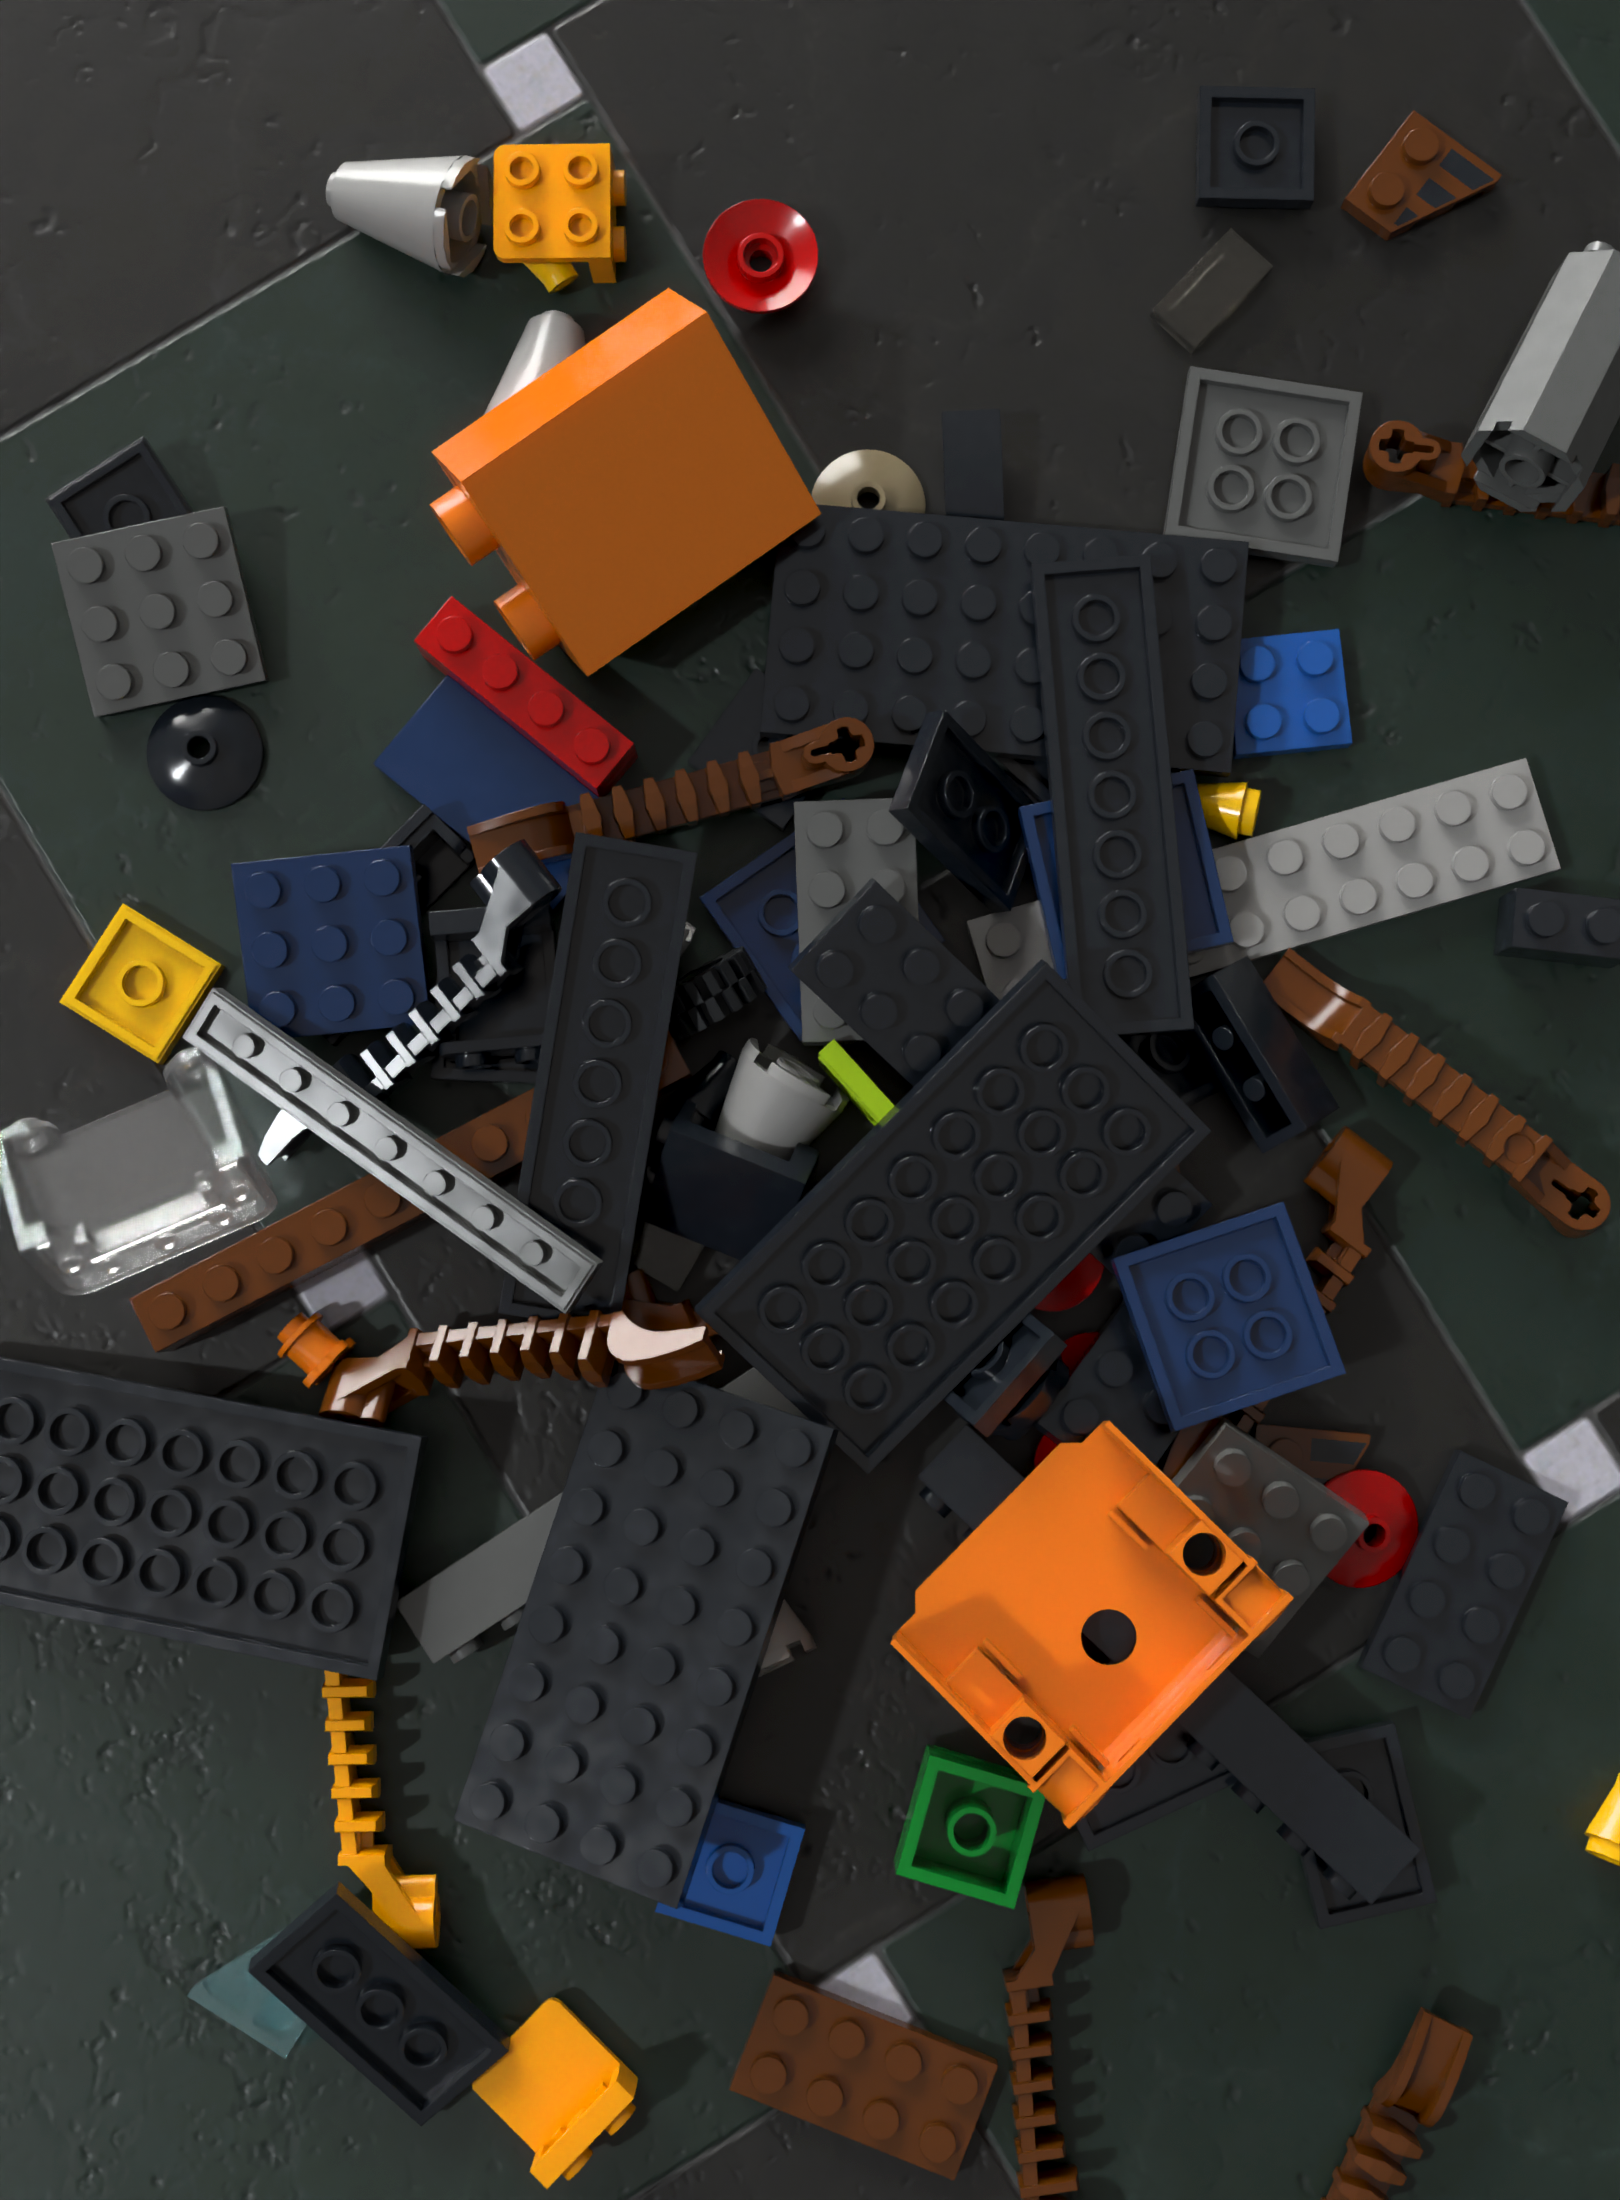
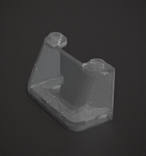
(135, 1181)

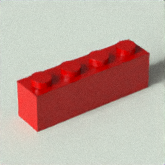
(526, 697)

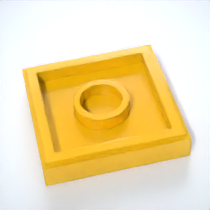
(142, 984)

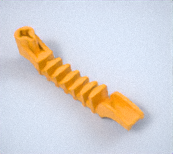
(401, 1901)

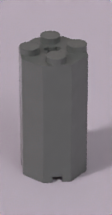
(1556, 391)

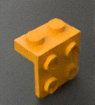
(559, 206)
(558, 2090)

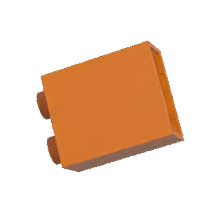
(621, 485)

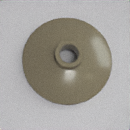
(870, 472)

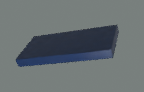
(475, 767)

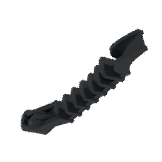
(514, 890)

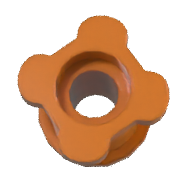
(312, 1347)

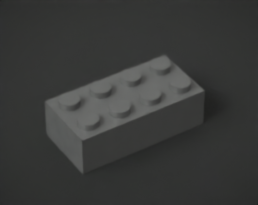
(836, 855)

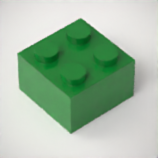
(969, 1827)

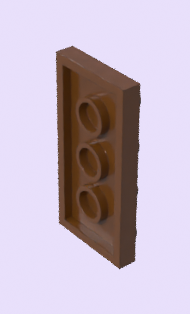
(864, 2075)

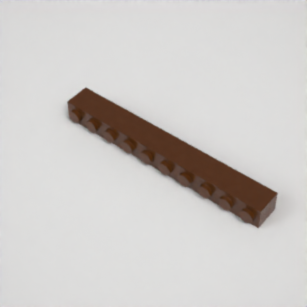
(332, 1230)

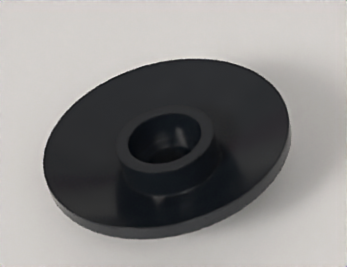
(224, 772)

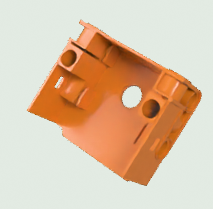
(1010, 1605)

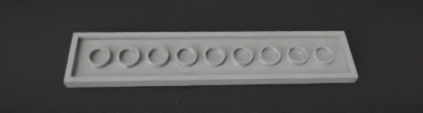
(1337, 872)

